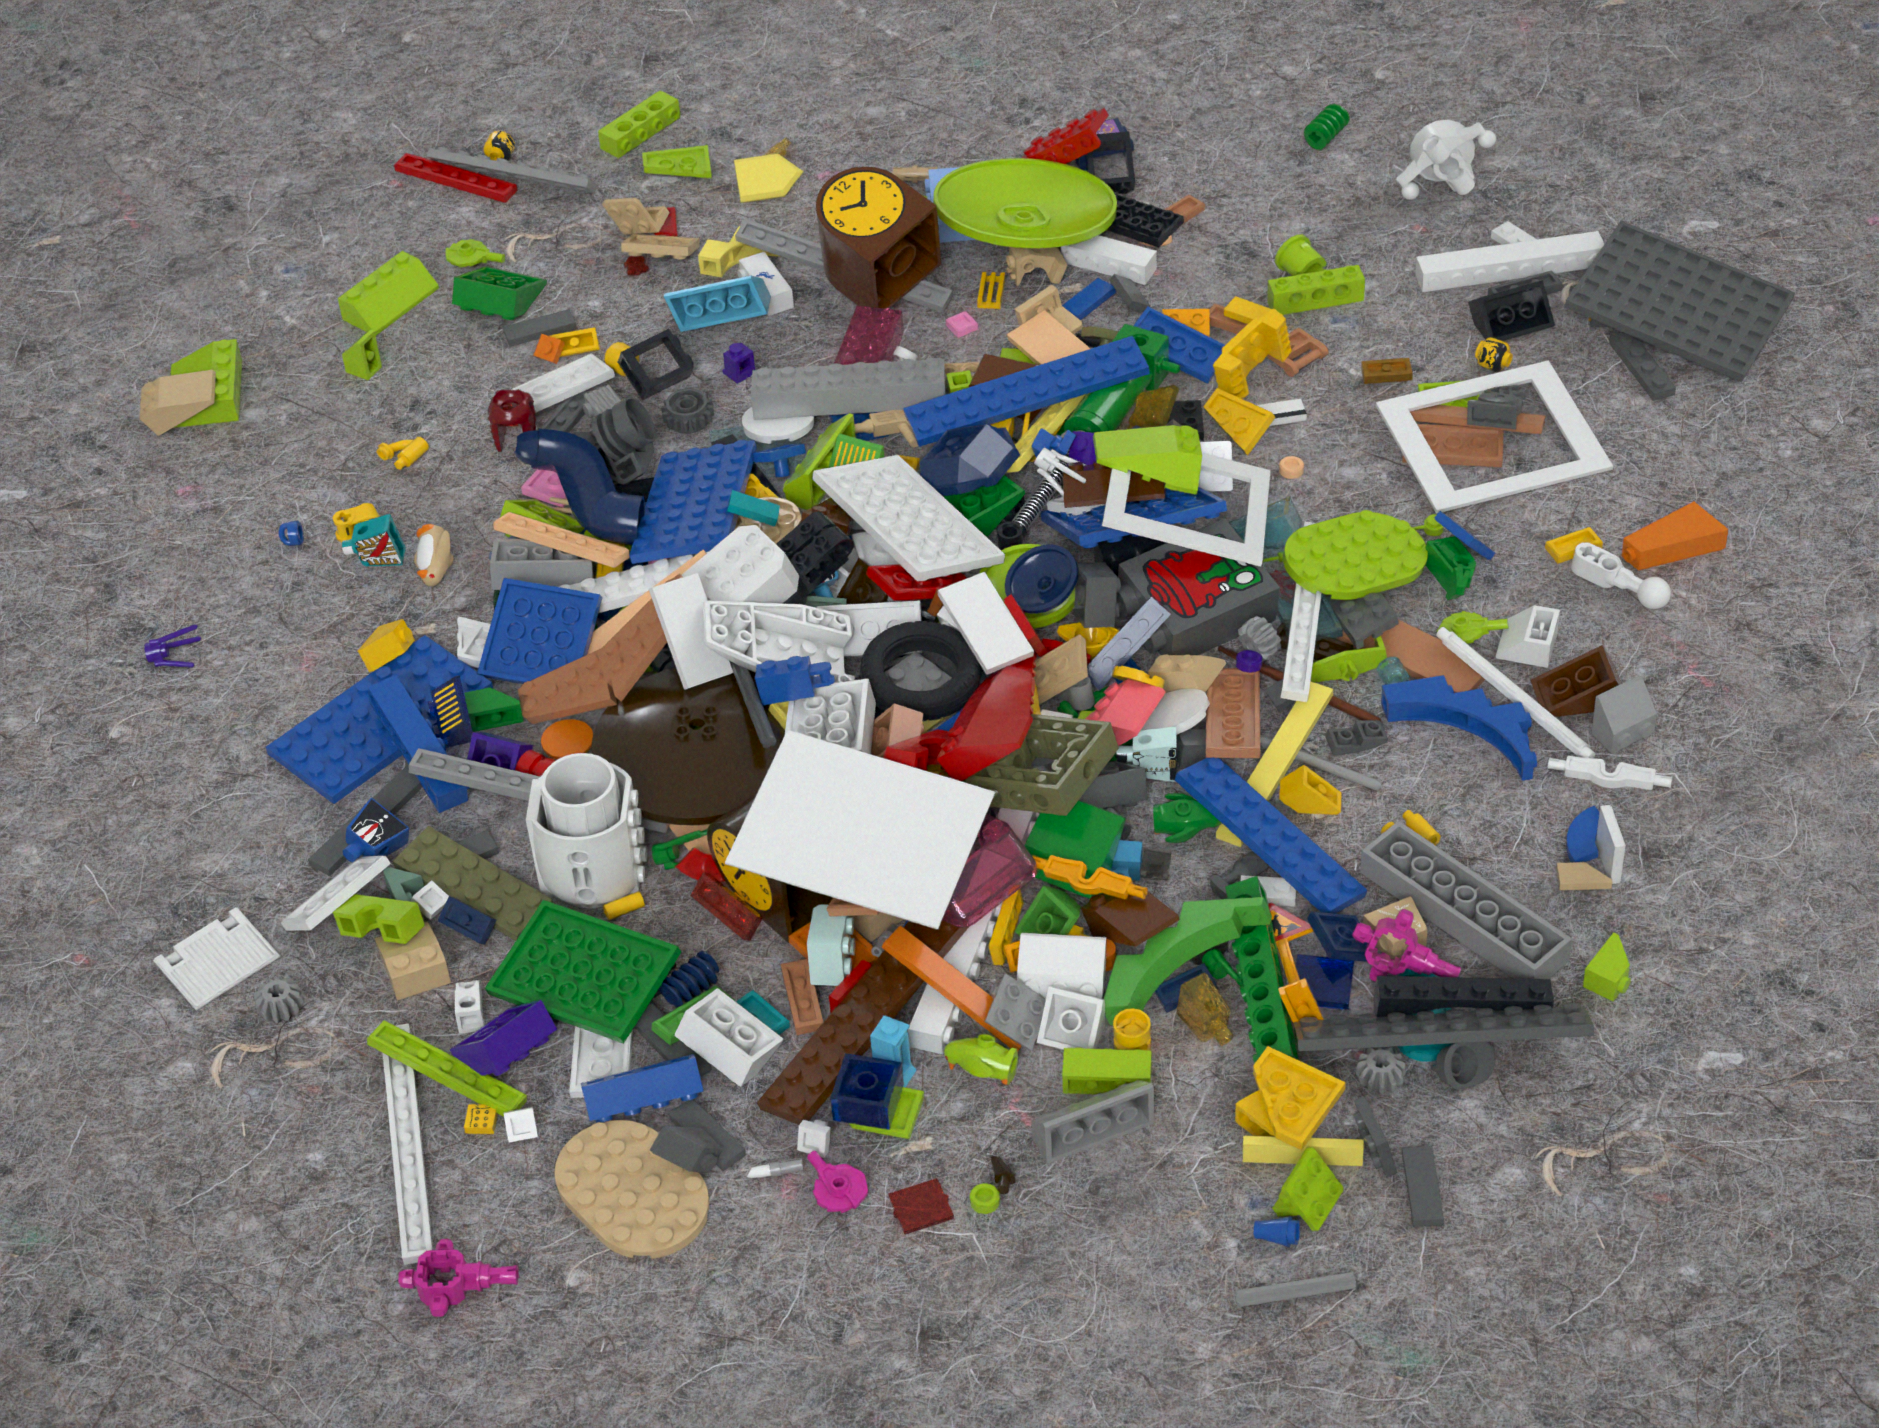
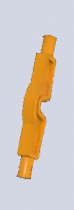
(1100, 882)

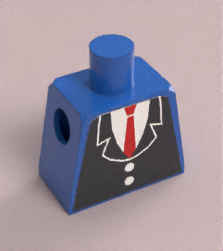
(374, 833)

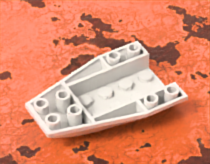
(775, 631)

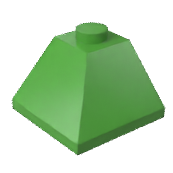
(1050, 913)

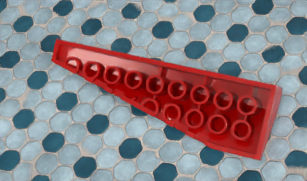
(991, 721)

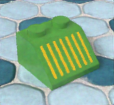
(854, 450)

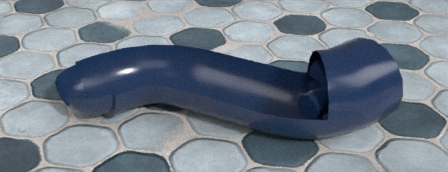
(584, 482)

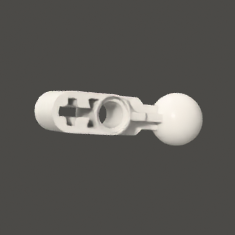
(1607, 570)

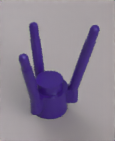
(158, 648)

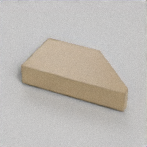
(1581, 877)

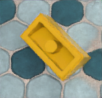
(578, 341)

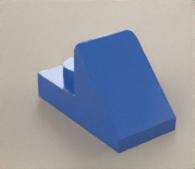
(1058, 443)

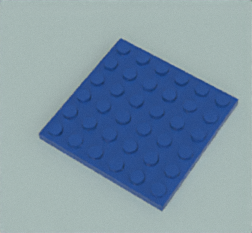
(1176, 507)

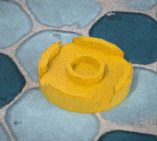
(1123, 673)

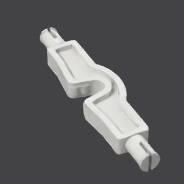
(1624, 774)

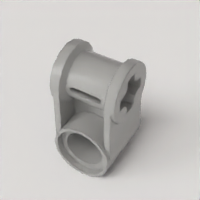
(1079, 695)

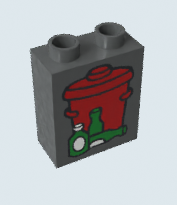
(1202, 591)

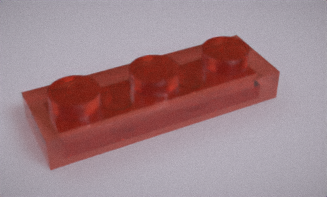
(726, 906)

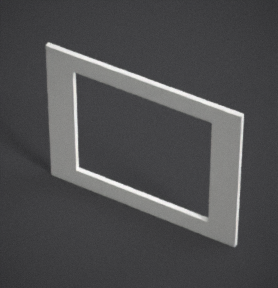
(1428, 470)
(1249, 552)

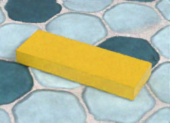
(1005, 927)

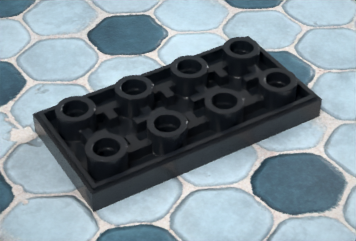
(1144, 221)

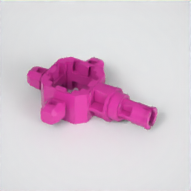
(1415, 957)
(468, 1277)

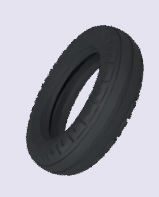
(921, 637)

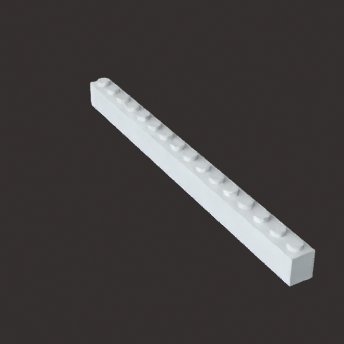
(936, 1015)

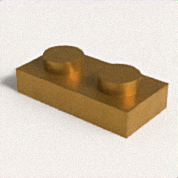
(1386, 370)

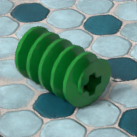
(1326, 126)

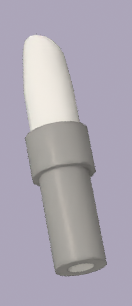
(776, 1168)

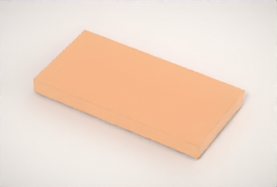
(1045, 339)

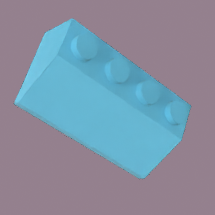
(719, 302)

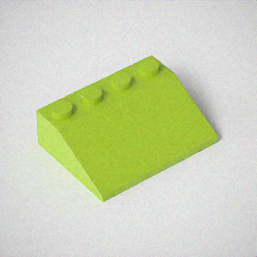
(226, 361)

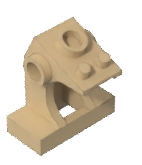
(1047, 258)

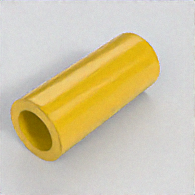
(623, 905)

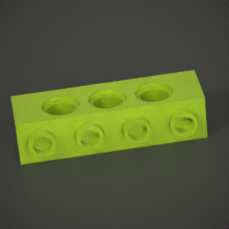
(639, 124)
(1316, 290)

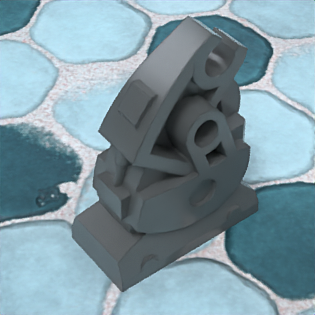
(1496, 407)

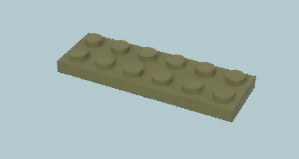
(471, 880)

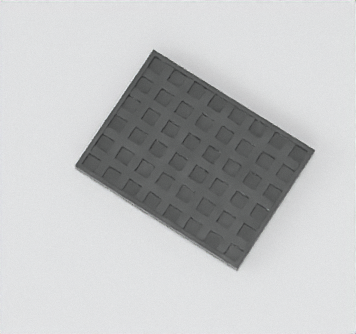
(1680, 300)

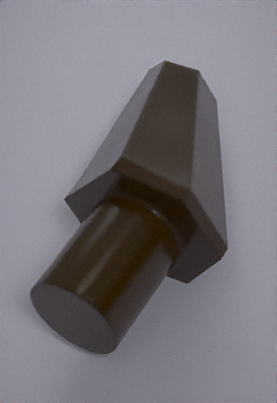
(1003, 1175)

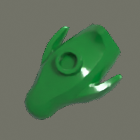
(1181, 818)

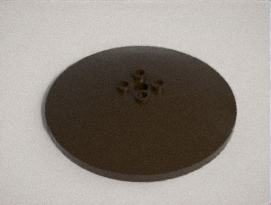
(683, 771)

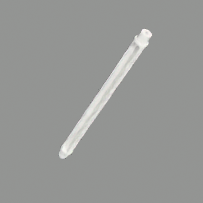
(1515, 694)

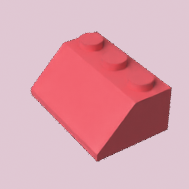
(1127, 707)

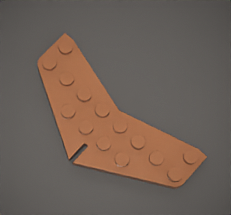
(599, 676)

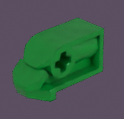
(1450, 565)

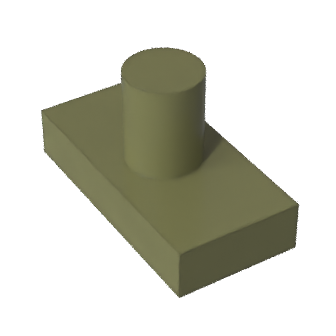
(1104, 335)

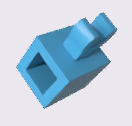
(1128, 859)

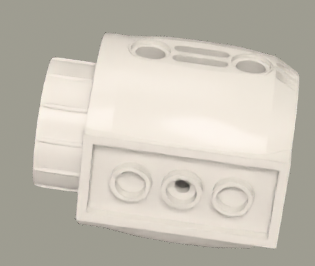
(586, 831)

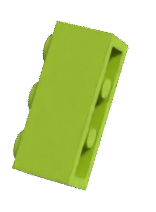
(1103, 1069)

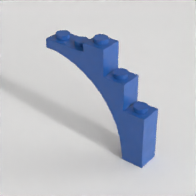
(1436, 702)

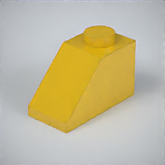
(386, 644)
(1309, 793)

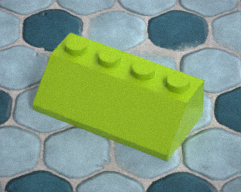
(387, 293)
(800, 487)

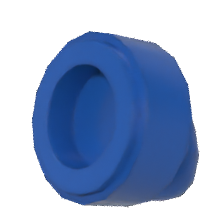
(295, 533)

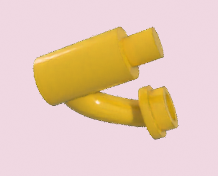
(410, 451)
(1419, 825)

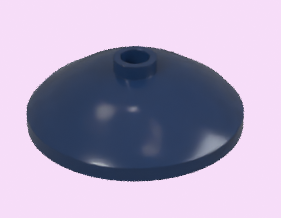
(1042, 578)

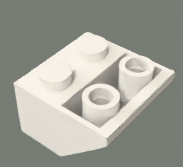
(1530, 636)

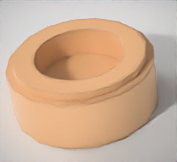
(1291, 467)

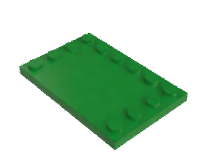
(584, 970)

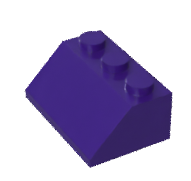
(506, 1038)

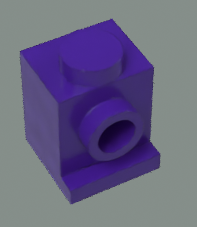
(736, 357)

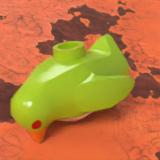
(983, 1058)

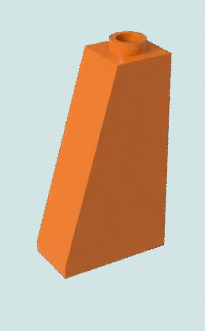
(1674, 538)

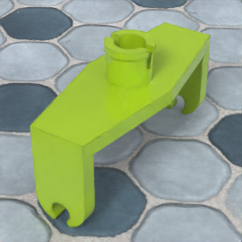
(1349, 663)

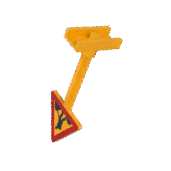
(1297, 995)

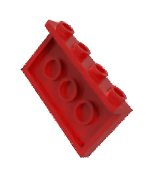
(1069, 142)

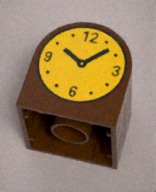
(876, 236)

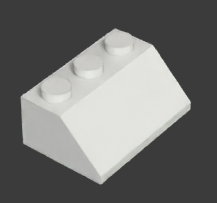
(1062, 963)
(728, 1037)

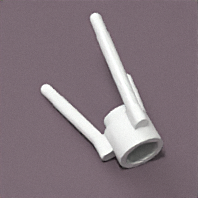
(1049, 461)

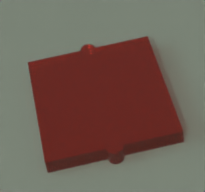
(921, 1206)

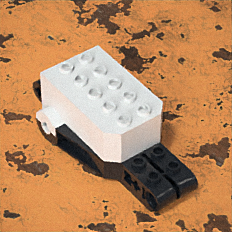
(757, 570)

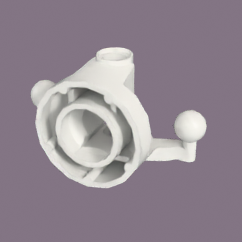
(1431, 153)

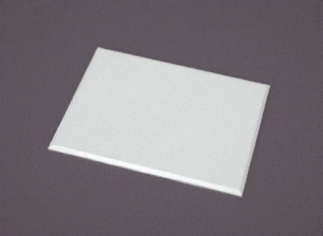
(861, 829)

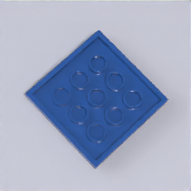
(537, 630)

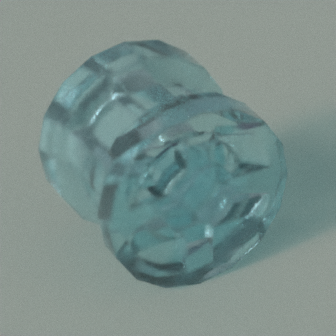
(1392, 671)

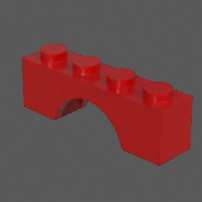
(918, 751)

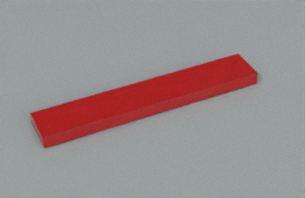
(455, 177)

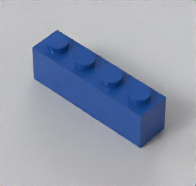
(642, 1087)

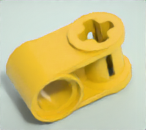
(352, 517)

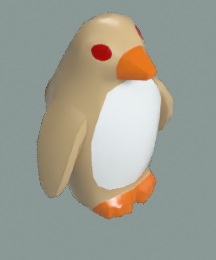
(432, 554)

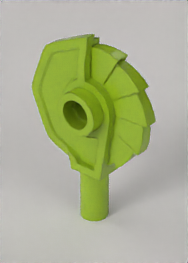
(470, 253)
(1472, 625)

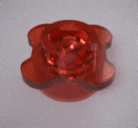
(636, 265)

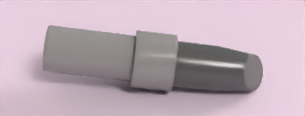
(877, 949)

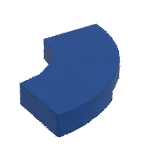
(1582, 836)

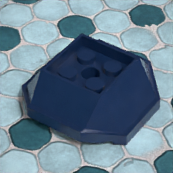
(968, 459)

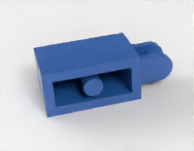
(791, 679)

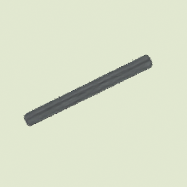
(754, 705)

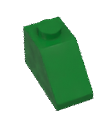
(492, 709)

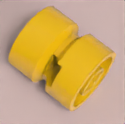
(1132, 1030)

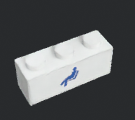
(762, 267)

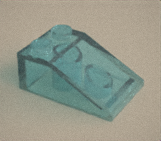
(1281, 522)

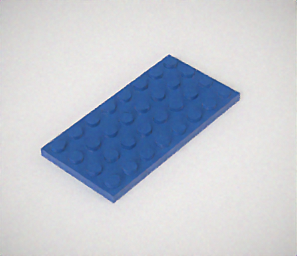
(691, 501)
(346, 739)

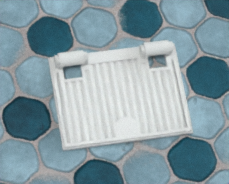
(216, 959)

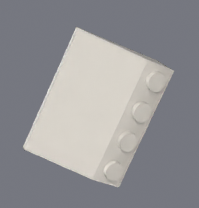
(836, 714)

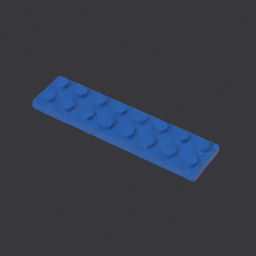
(1271, 835)

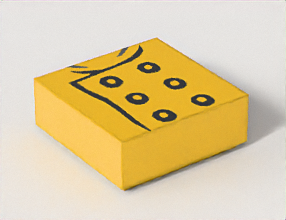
(480, 1119)

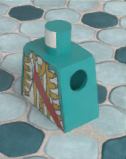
(376, 542)

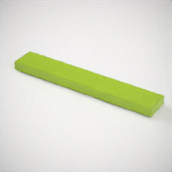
(445, 1068)

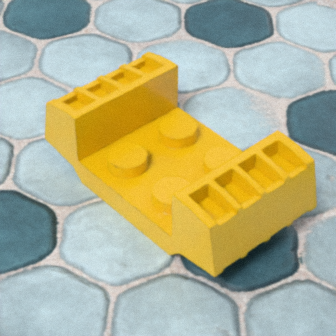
(1248, 349)

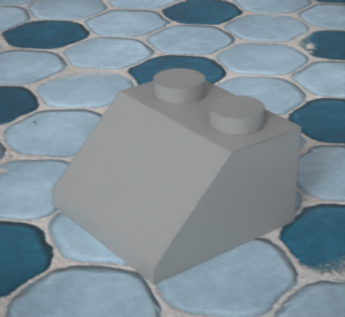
(1624, 715)

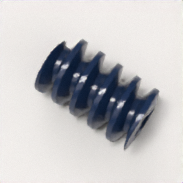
(689, 979)

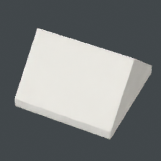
(1071, 1020)

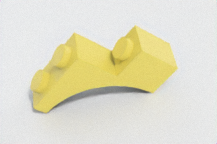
(720, 256)

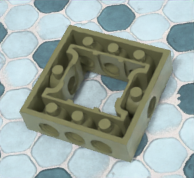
(1081, 754)

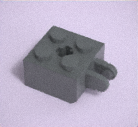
(1096, 595)

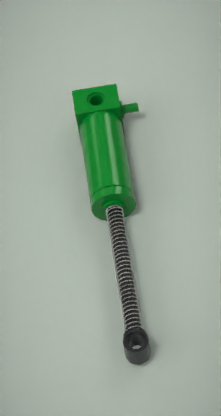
(1096, 412)

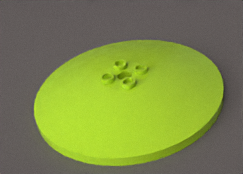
(1025, 203)

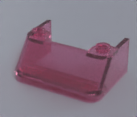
(990, 874)

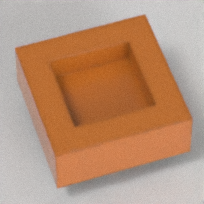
(549, 348)

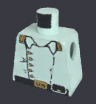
(1154, 751)

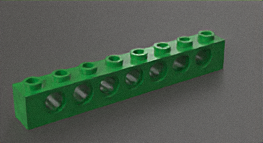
(1261, 977)

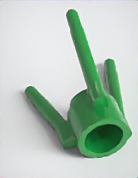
(668, 851)
(1219, 967)

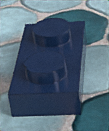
(467, 920)

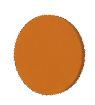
(567, 738)

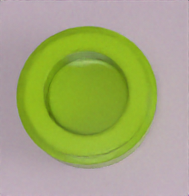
(984, 1198)

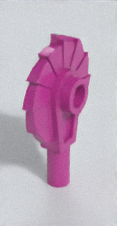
(838, 1186)

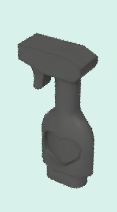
(1247, 865)

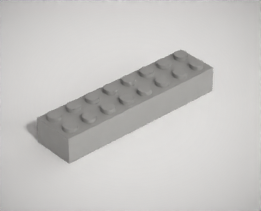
(845, 388)
(1465, 905)

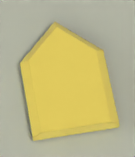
(765, 177)

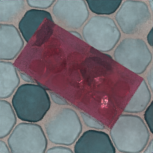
(871, 336)

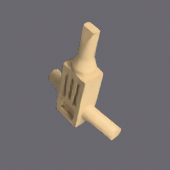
(887, 423)

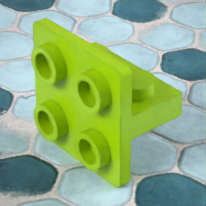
(1309, 1191)

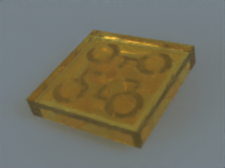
(1153, 407)

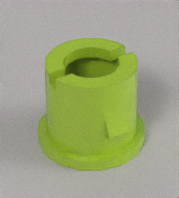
(1299, 256)

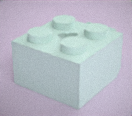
(829, 947)

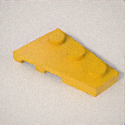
(1239, 418)

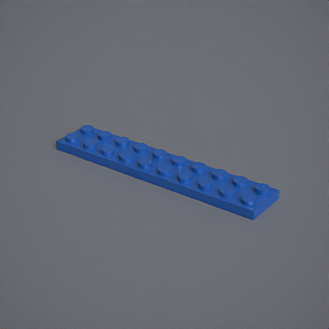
(1027, 390)

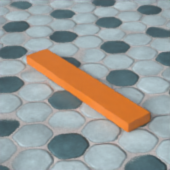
(944, 979)

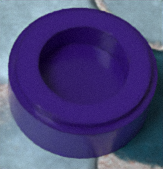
(1249, 661)

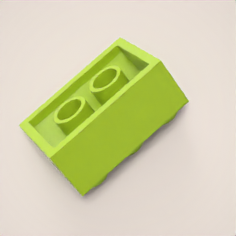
(541, 512)

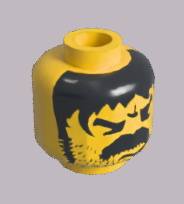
(499, 146)
(1493, 354)

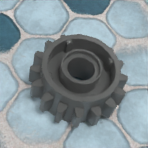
(687, 411)

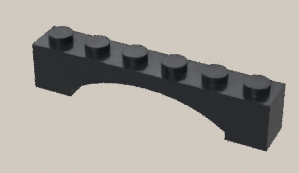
(1419, 994)

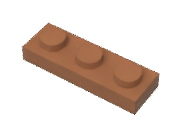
(801, 997)

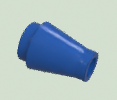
(1279, 1231)

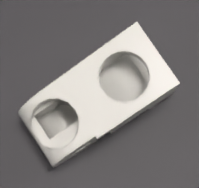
(468, 1006)

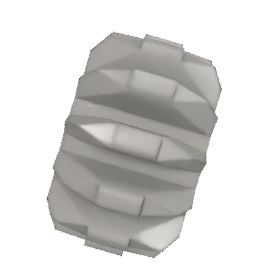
(1260, 637)
(278, 999)
(1380, 1070)

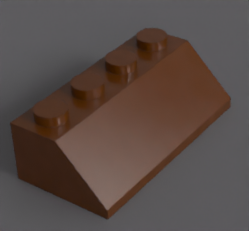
(1097, 484)

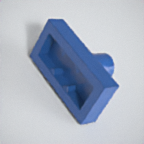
(779, 456)

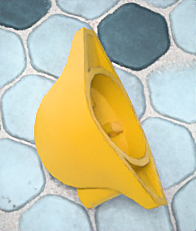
(1095, 637)

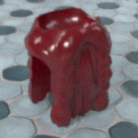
(522, 414)

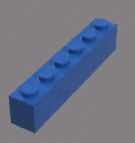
(411, 731)

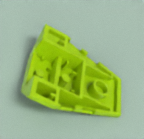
(1159, 453)

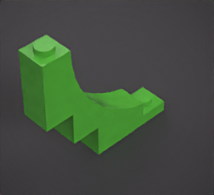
(1199, 929)

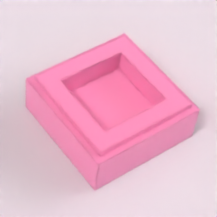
(961, 324)

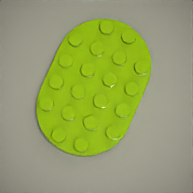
(1355, 555)

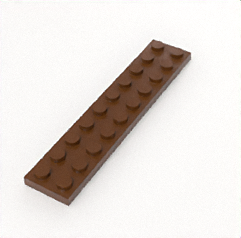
(880, 992)

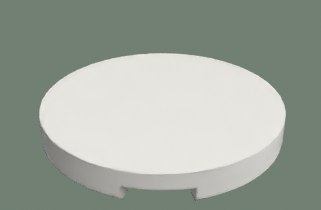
(776, 428)
(1179, 709)

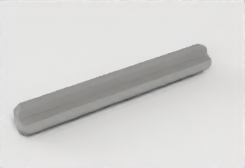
(1295, 1289)

